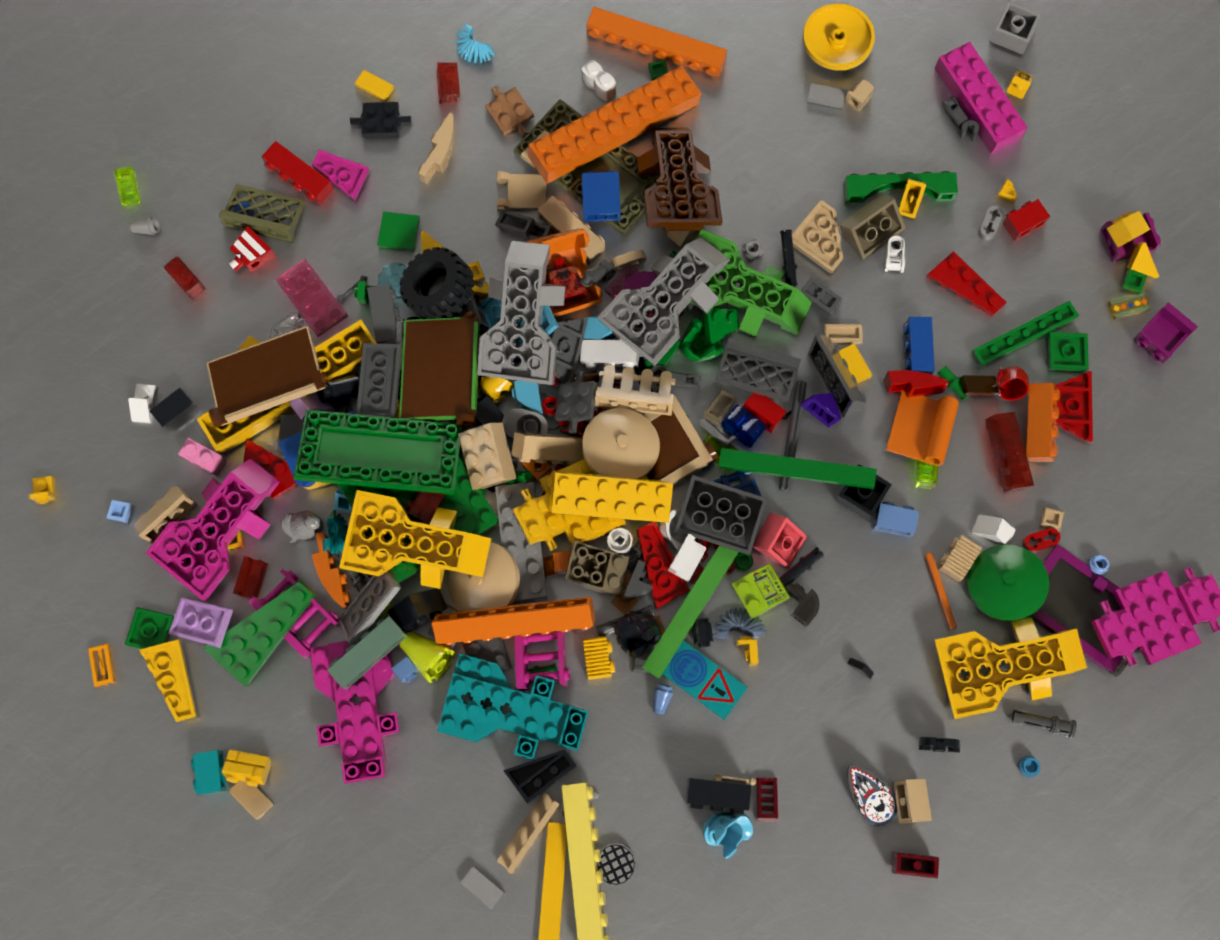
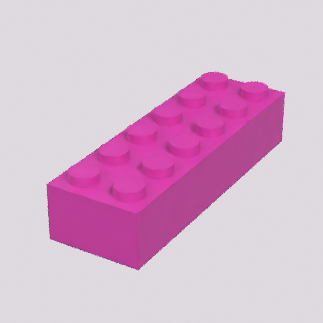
(980, 97)

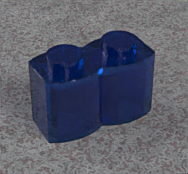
(743, 425)

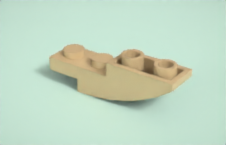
(443, 146)

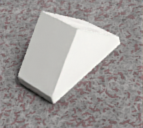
(993, 529)

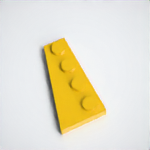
(171, 676)

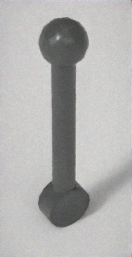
(340, 298)

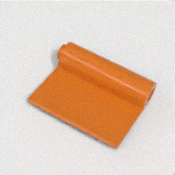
(923, 428)

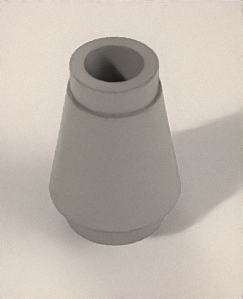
(146, 226)

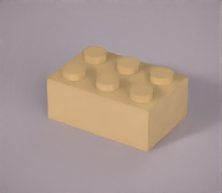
(487, 456)

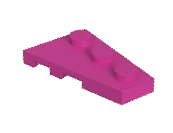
(341, 172)

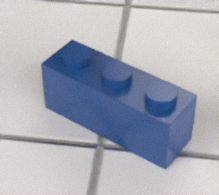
(919, 344)

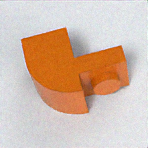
(556, 563)

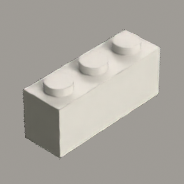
(607, 352)

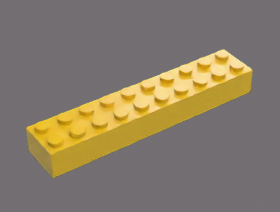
(336, 358)

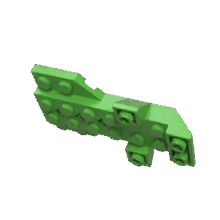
(759, 293)

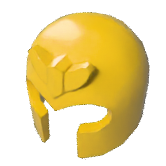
(495, 387)

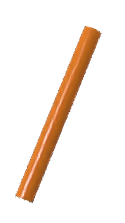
(940, 591)

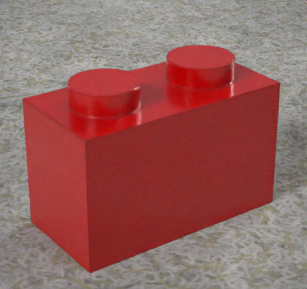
(1026, 219)

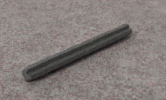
(794, 427)

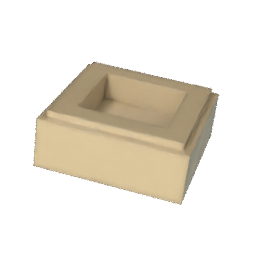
(1051, 518)

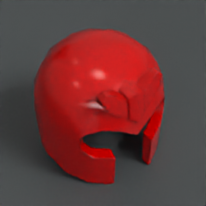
(1012, 383)

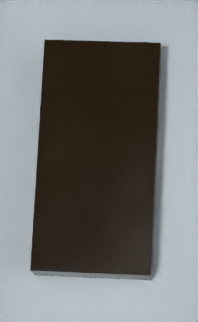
(979, 385)

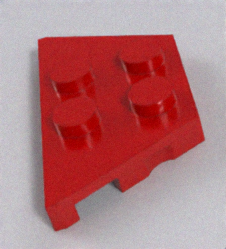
(1076, 407)
(273, 464)

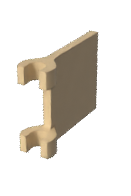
(524, 191)

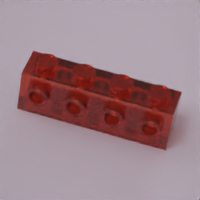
(1009, 452)

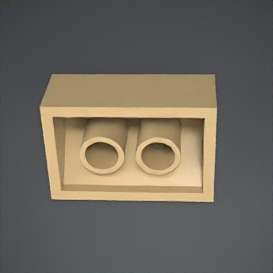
(170, 508)

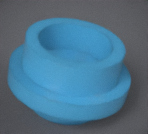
(1029, 766)

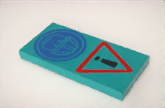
(704, 680)

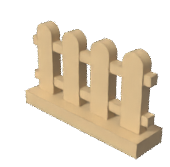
(639, 401)

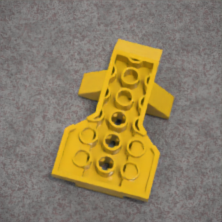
(432, 545)
(1029, 659)

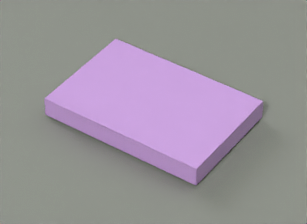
(200, 622)

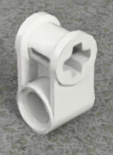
(894, 258)

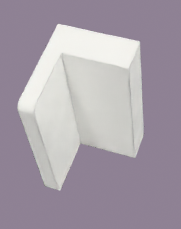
(687, 558)

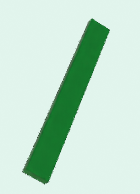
(797, 468)

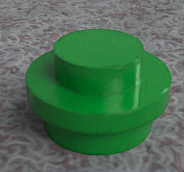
(743, 561)

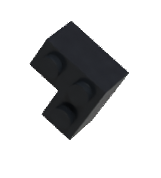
(418, 609)

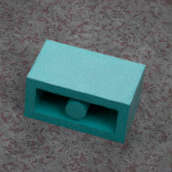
(208, 772)

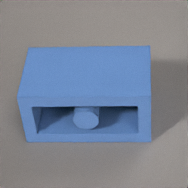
(896, 519)

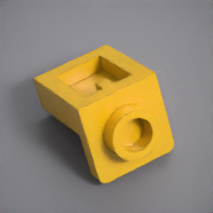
(43, 489)
(751, 653)

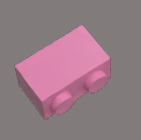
(202, 457)

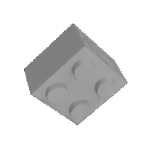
(1015, 27)

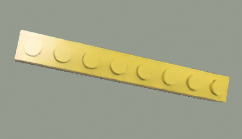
(583, 862)

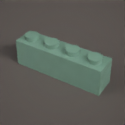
(367, 652)

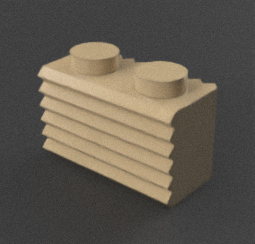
(960, 558)

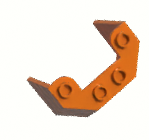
(570, 247)

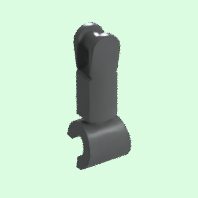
(960, 118)
(602, 270)
(680, 377)

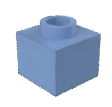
(405, 670)

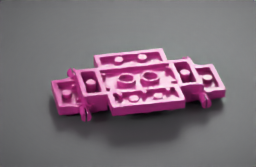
(1158, 617)

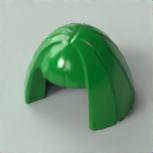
(694, 343)

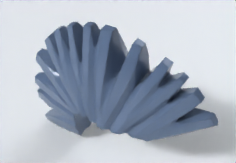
(738, 623)

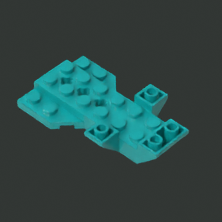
(532, 715)

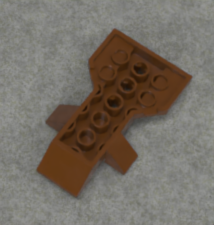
(679, 196)

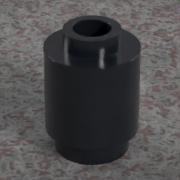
(702, 633)

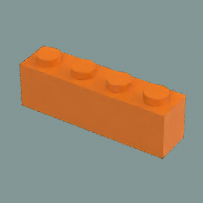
(1042, 422)

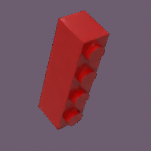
(297, 172)

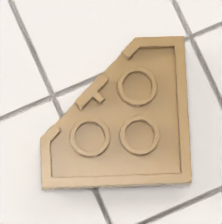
(820, 237)

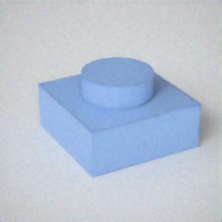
(119, 511)

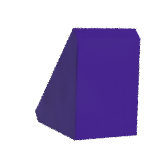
(823, 408)

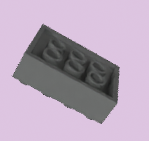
(836, 375)
(721, 514)

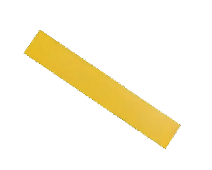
(553, 882)

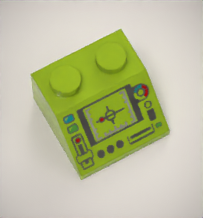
(761, 591)

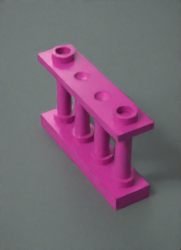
(301, 646)
(523, 658)

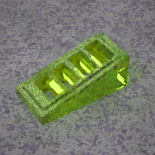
(119, 173)
(926, 480)

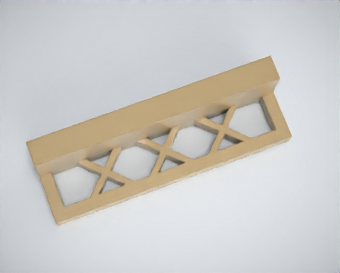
(528, 832)

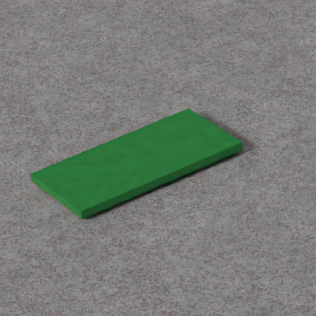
(378, 452)

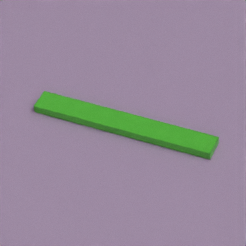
(689, 611)

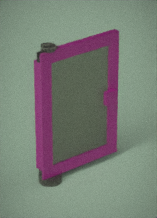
(1074, 604)

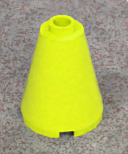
(427, 656)

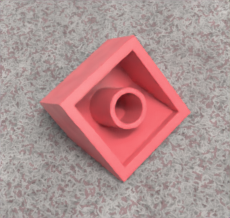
(779, 540)

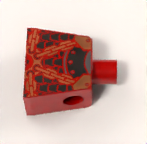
(567, 277)

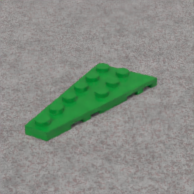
(257, 636)

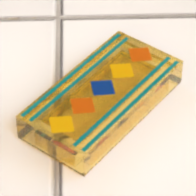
(1129, 306)

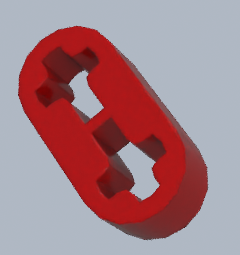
(1039, 536)

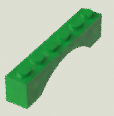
(939, 186)

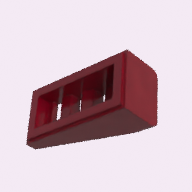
(767, 817)

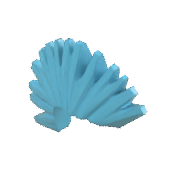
(471, 48)

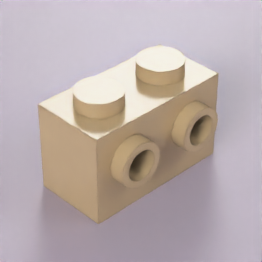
(912, 801)

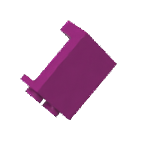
(1125, 251)
(1165, 333)

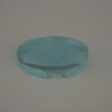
(392, 275)

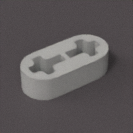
(987, 221)

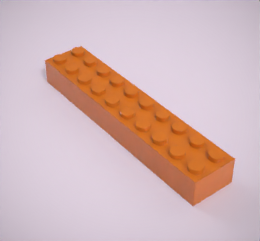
(613, 124)

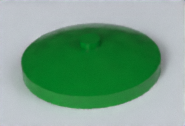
(1008, 582)

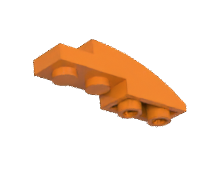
(331, 578)

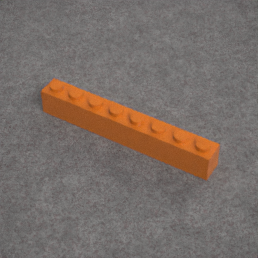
(656, 41)
(514, 621)

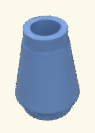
(662, 697)

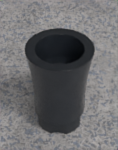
(340, 389)

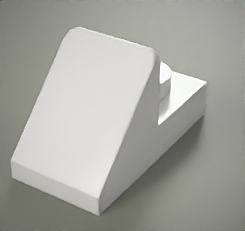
(142, 402)

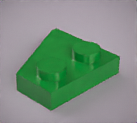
(719, 324)

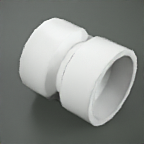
(620, 541)

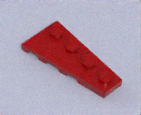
(967, 284)
(658, 560)

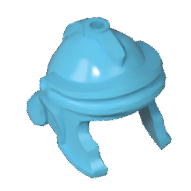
(727, 831)

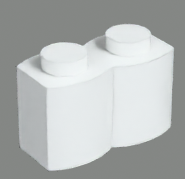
(598, 80)

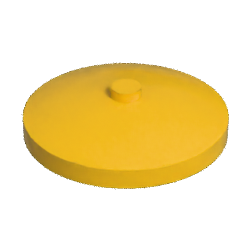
(838, 36)

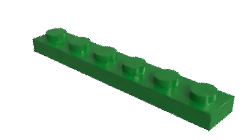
(1025, 334)

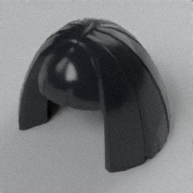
(637, 633)

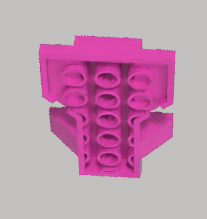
(228, 510)
(359, 726)

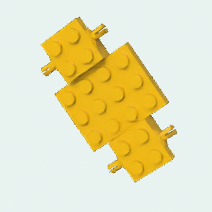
(541, 525)

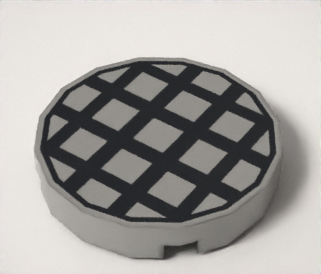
(616, 864)

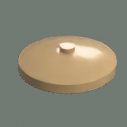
(620, 444)
(494, 589)

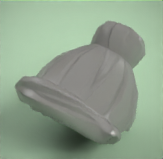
(301, 525)

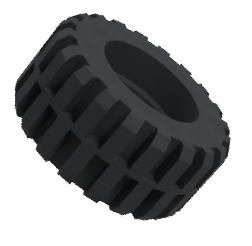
(421, 275)

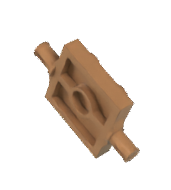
(509, 111)

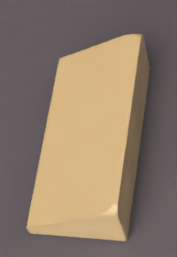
(251, 799)

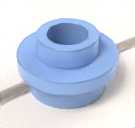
(1103, 563)

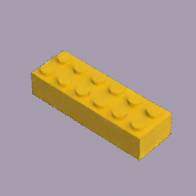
(610, 496)

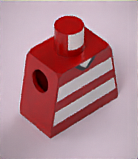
(250, 251)

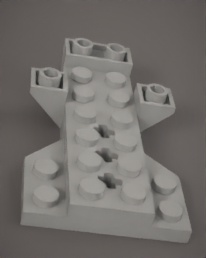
(677, 281)
(522, 295)

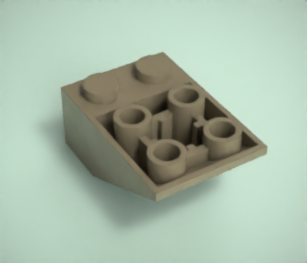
(596, 569)

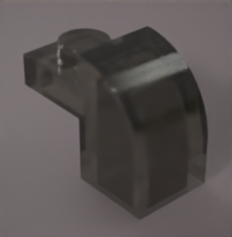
(808, 603)

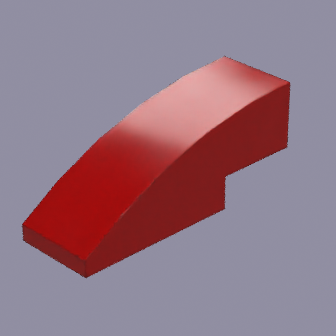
(914, 383)

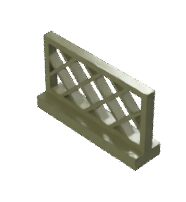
(261, 226)

